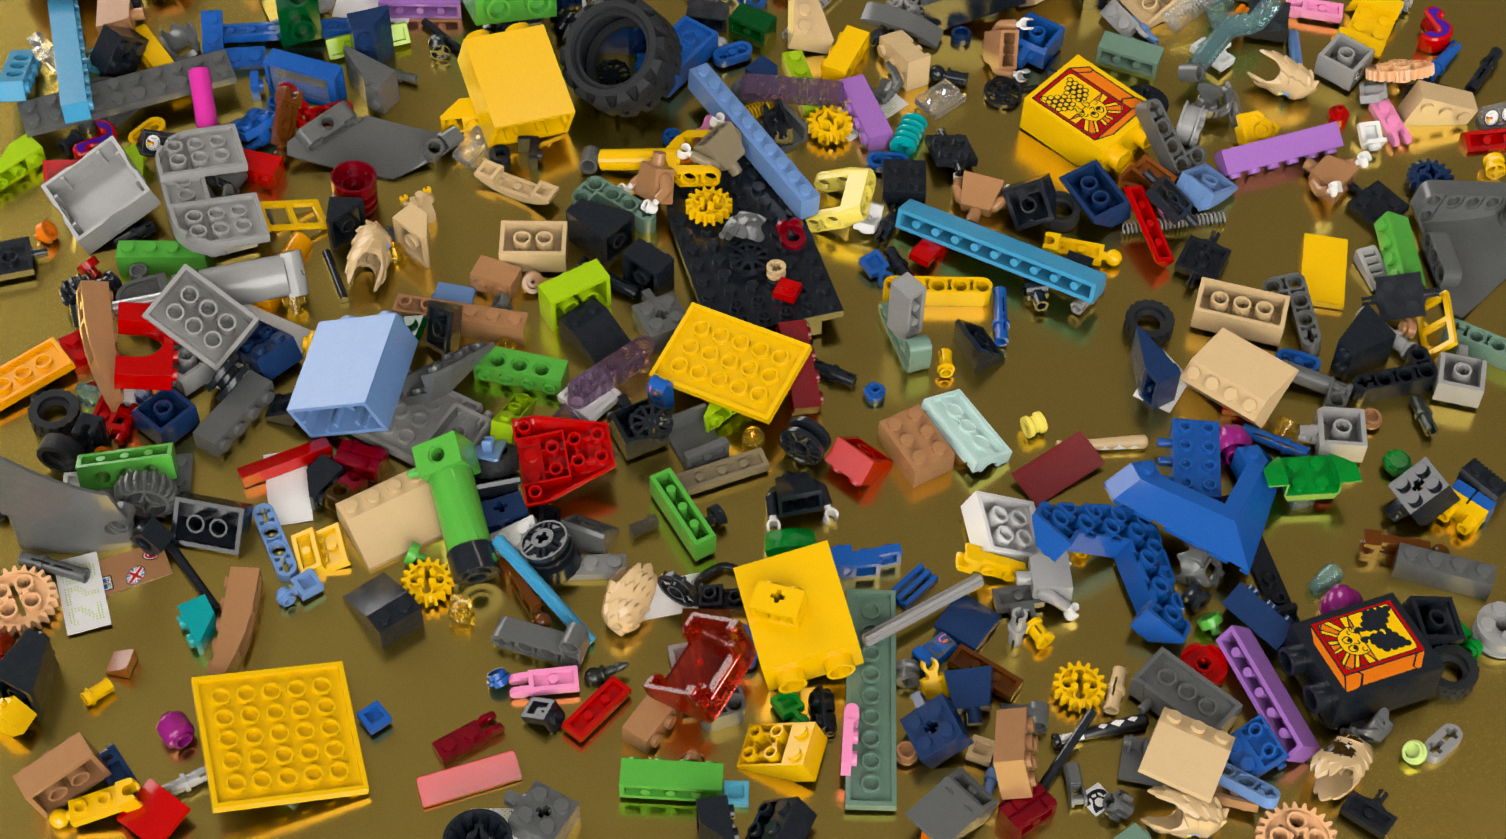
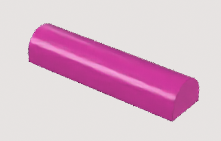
(203, 97)

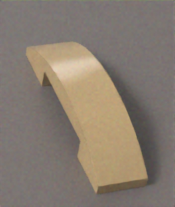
(513, 186)

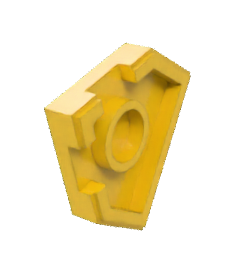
(1254, 127)

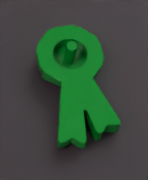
(1396, 462)

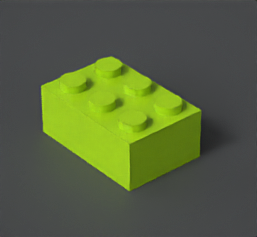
(571, 289)

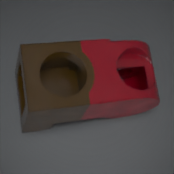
(344, 488)

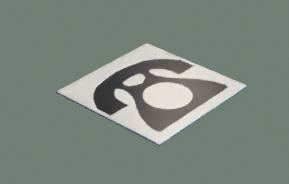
(1095, 798)

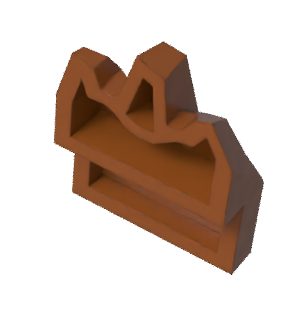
(1133, 174)

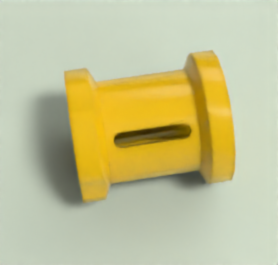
(1039, 633)

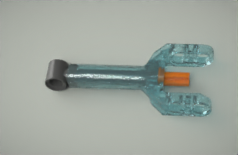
(1225, 27)

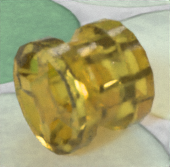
(460, 609)

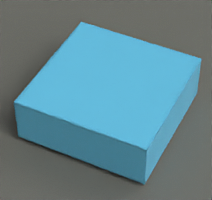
(737, 793)

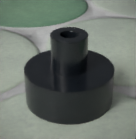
(716, 516)

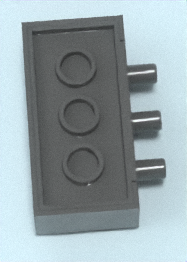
(1174, 684)

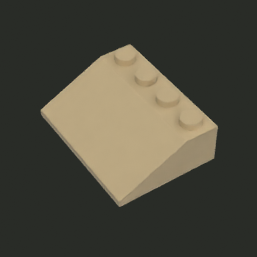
(1239, 376)
(389, 518)

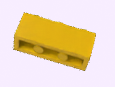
(845, 54)

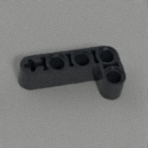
(1412, 378)

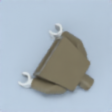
(718, 148)

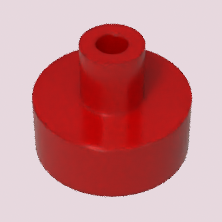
(1339, 114)
(89, 266)

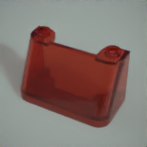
(707, 668)

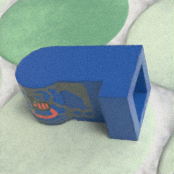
(661, 392)
(939, 648)

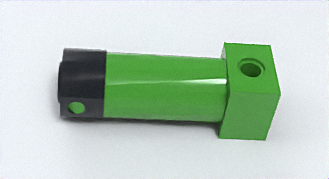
(450, 468)

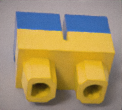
(1470, 510)

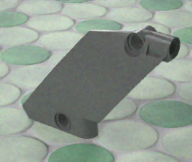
(384, 145)

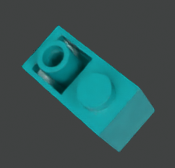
(199, 621)

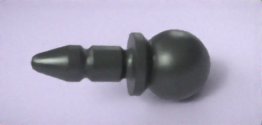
(595, 676)

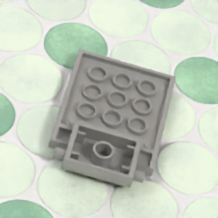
(429, 420)

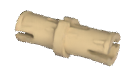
(1115, 690)

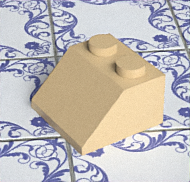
(412, 233)

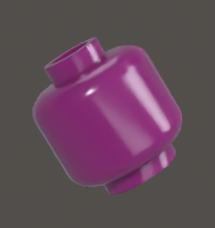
(175, 729)

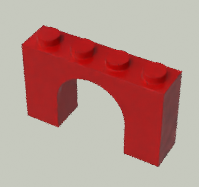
(149, 371)

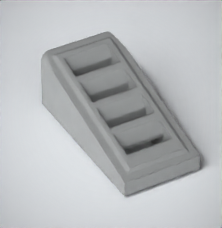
(1366, 256)

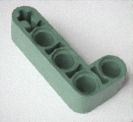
(604, 192)
(1481, 343)
(913, 352)

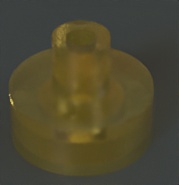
(294, 303)
(1285, 426)

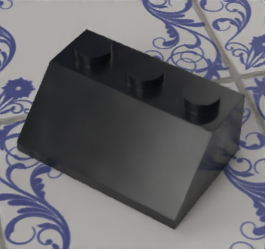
(211, 523)

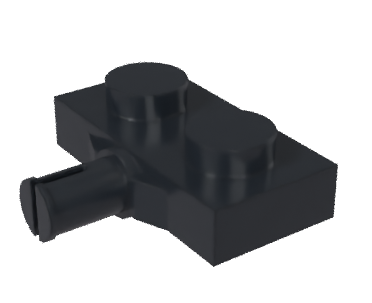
(1369, 813)

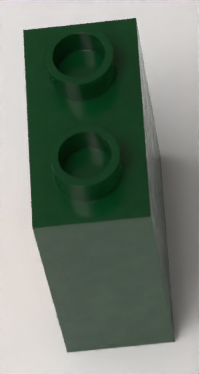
(294, 20)

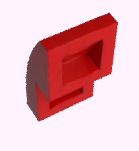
(926, 252)

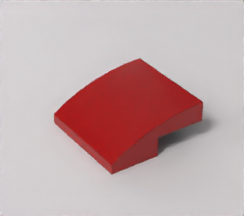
(157, 816)

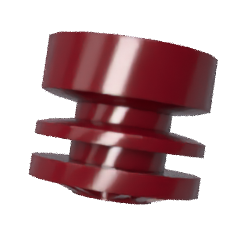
(356, 180)

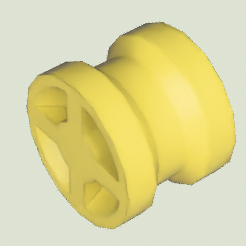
(1033, 424)

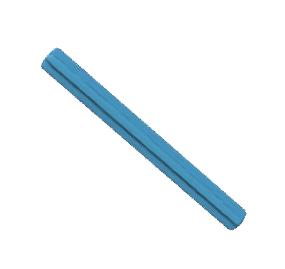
(537, 583)

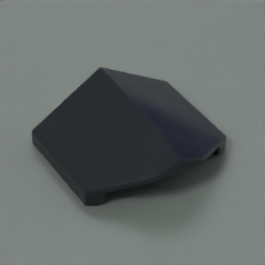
(278, 412)

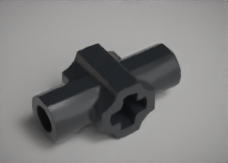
(563, 19)
(1036, 293)

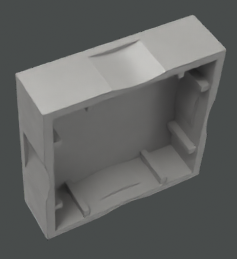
(101, 195)

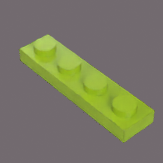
(335, 44)
(798, 67)

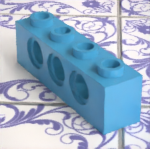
(18, 75)

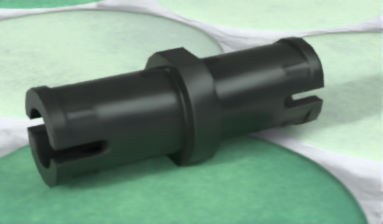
(1423, 415)

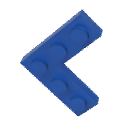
(213, 40)

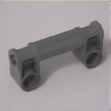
(1335, 391)

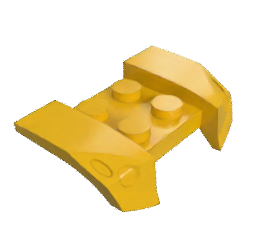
(1372, 22)

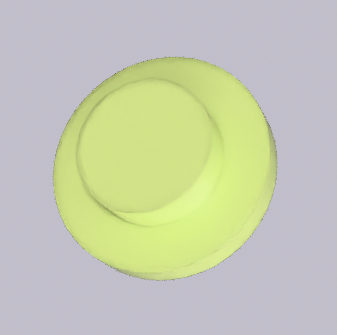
(1414, 752)

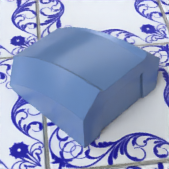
(1205, 186)

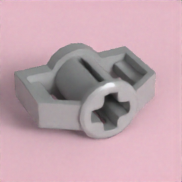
(1373, 91)

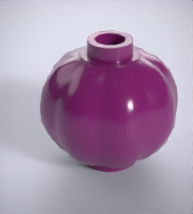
(1230, 438)
(1339, 597)

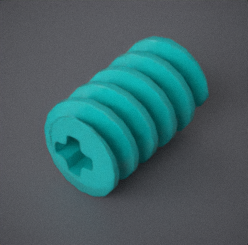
(908, 134)

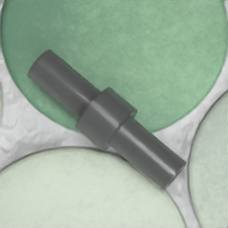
(405, 76)

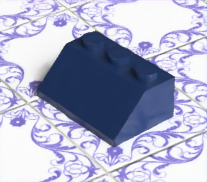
(372, 33)
(1097, 194)

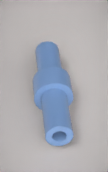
(1151, 38)
(990, 778)

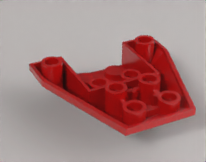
(560, 455)

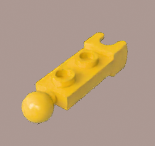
(1061, 245)
(988, 563)
(98, 805)

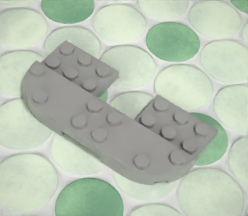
(196, 219)

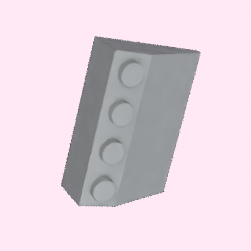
(201, 318)

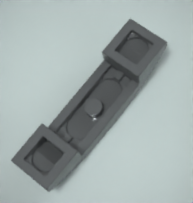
(898, 19)

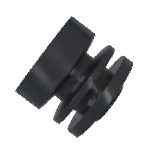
(551, 551)

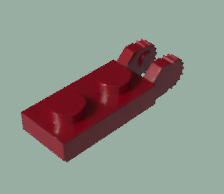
(467, 738)

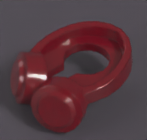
(795, 225)

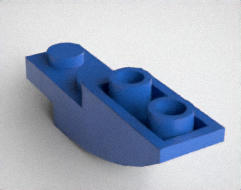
(864, 562)

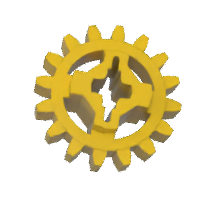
(829, 124)

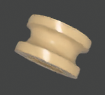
(773, 265)

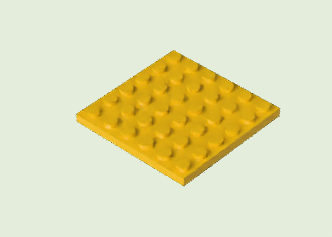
(278, 736)

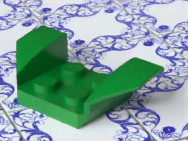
(1311, 476)

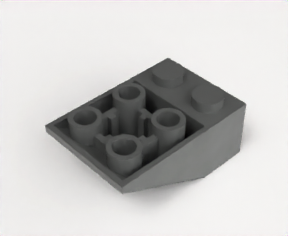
(953, 807)

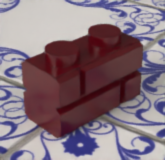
(363, 459)
(1025, 814)

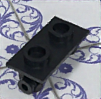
(821, 701)

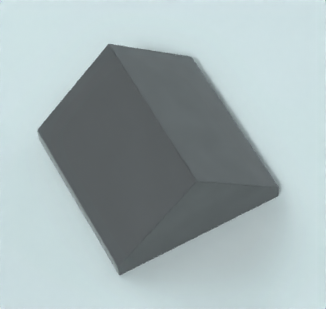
(590, 534)

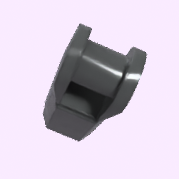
(1074, 784)

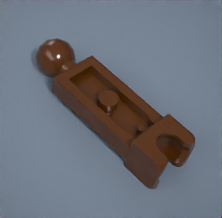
(285, 119)
(1377, 545)
(530, 600)

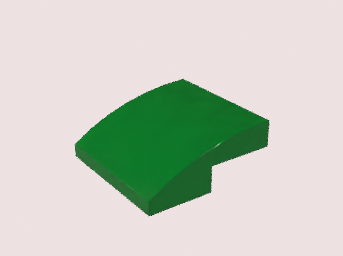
(787, 540)

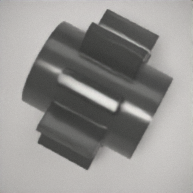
(1118, 805)

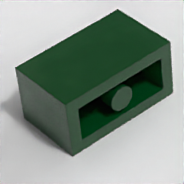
(752, 24)

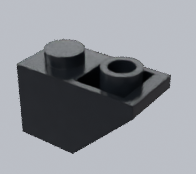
(320, 477)

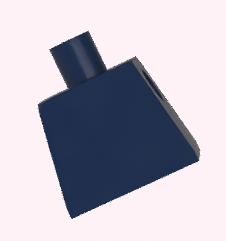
(971, 691)

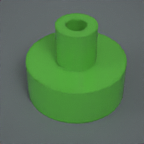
(414, 554)
(1210, 622)

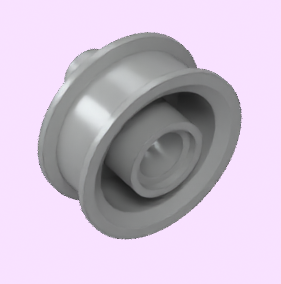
(1190, 124)
(1487, 629)

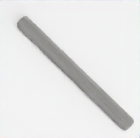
(922, 610)

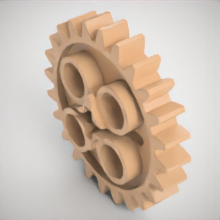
(1399, 70)
(40, 593)
(1278, 824)

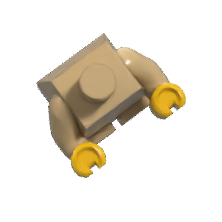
(422, 199)

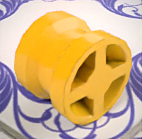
(1494, 165)

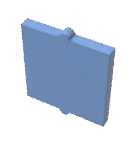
(454, 293)

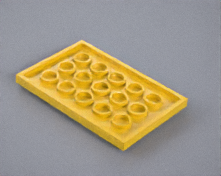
(731, 362)

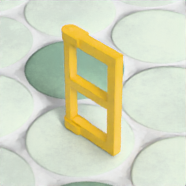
(295, 225)
(1447, 319)

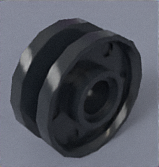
(228, 377)
(805, 440)

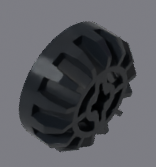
(478, 825)

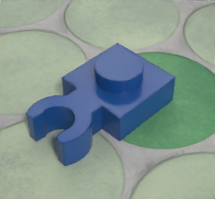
(875, 266)

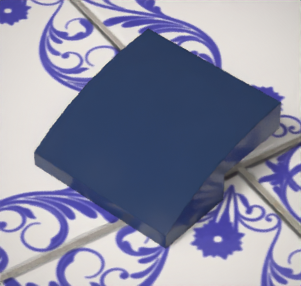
(968, 622)

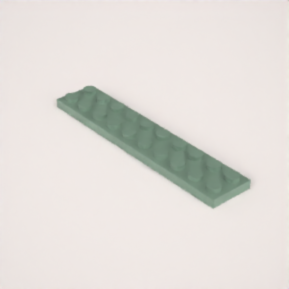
(874, 691)

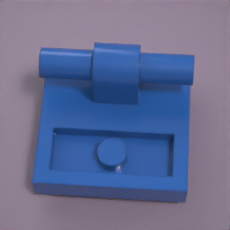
(255, 126)
(1257, 748)

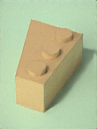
(808, 27)
(908, 58)
(1436, 105)

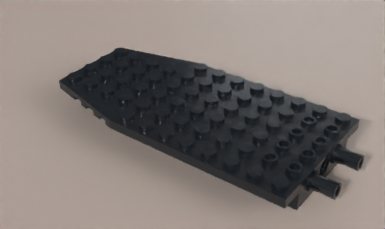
(751, 295)

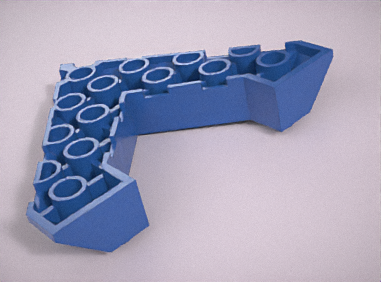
(1223, 530)
(1136, 551)

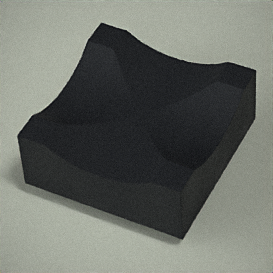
(1278, 26)

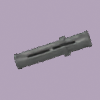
(54, 566)

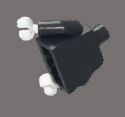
(797, 495)

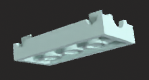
(966, 430)

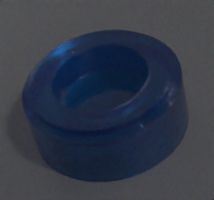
(961, 35)

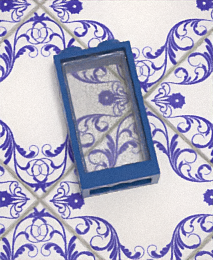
(318, 79)

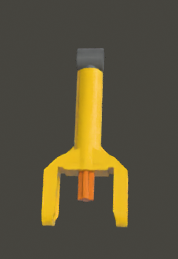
(631, 159)

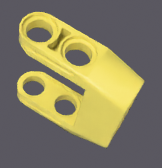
(855, 200)

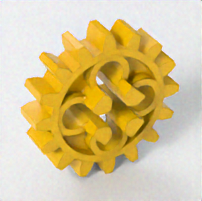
(702, 209)
(437, 573)
(1069, 676)

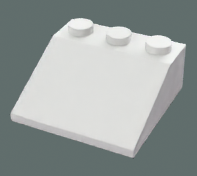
(1001, 525)

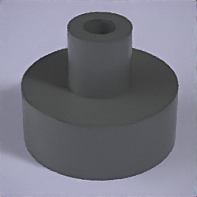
(502, 301)

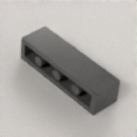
(234, 414)
(1443, 571)

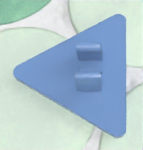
(490, 449)

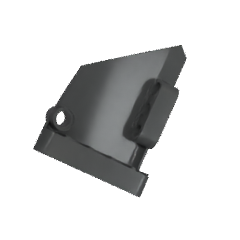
(1463, 237)
(62, 516)

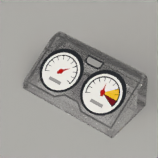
(1492, 116)

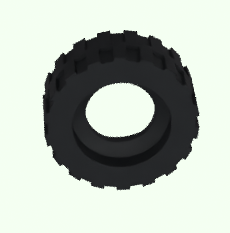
(1153, 310)
(49, 400)
(504, 467)
(1468, 665)

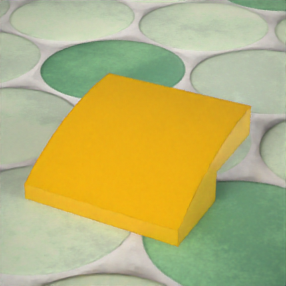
(321, 549)

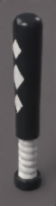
(1105, 729)

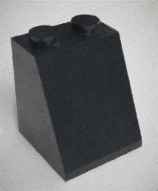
(600, 229)
(1363, 345)
(29, 671)

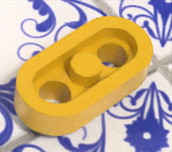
(152, 123)

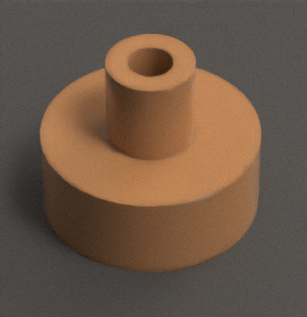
(532, 286)

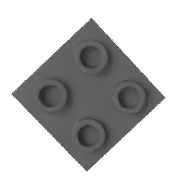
(1131, 757)

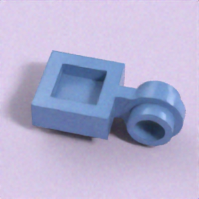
(304, 584)

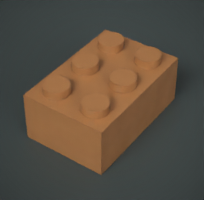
(916, 445)
(1015, 753)
(61, 774)

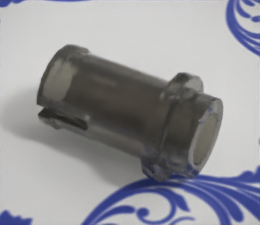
(644, 525)

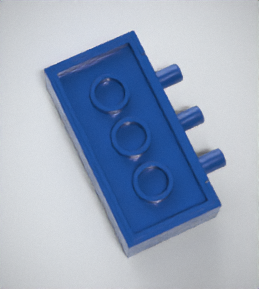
(696, 44)
(1194, 455)

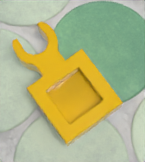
(934, 682)

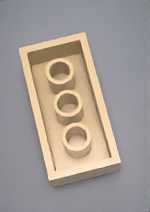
(1241, 310)

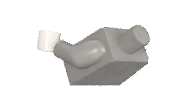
(1050, 582)

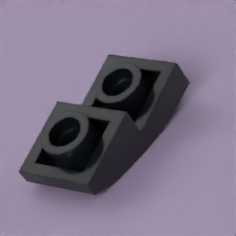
(717, 597)

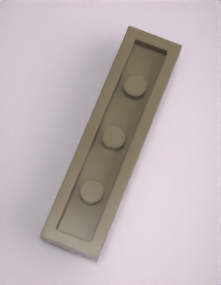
(724, 471)

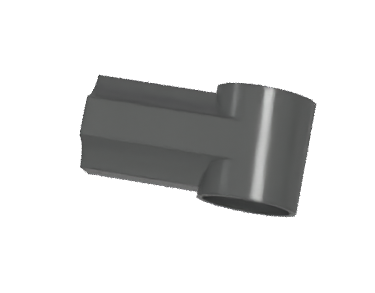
(1038, 710)

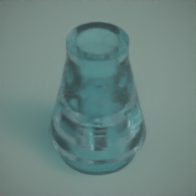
(1326, 578)

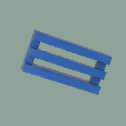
(925, 573)

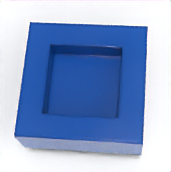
(256, 85)
(374, 717)

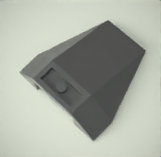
(443, 375)

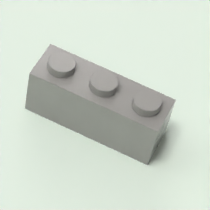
(906, 306)

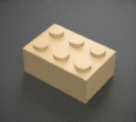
(534, 245)

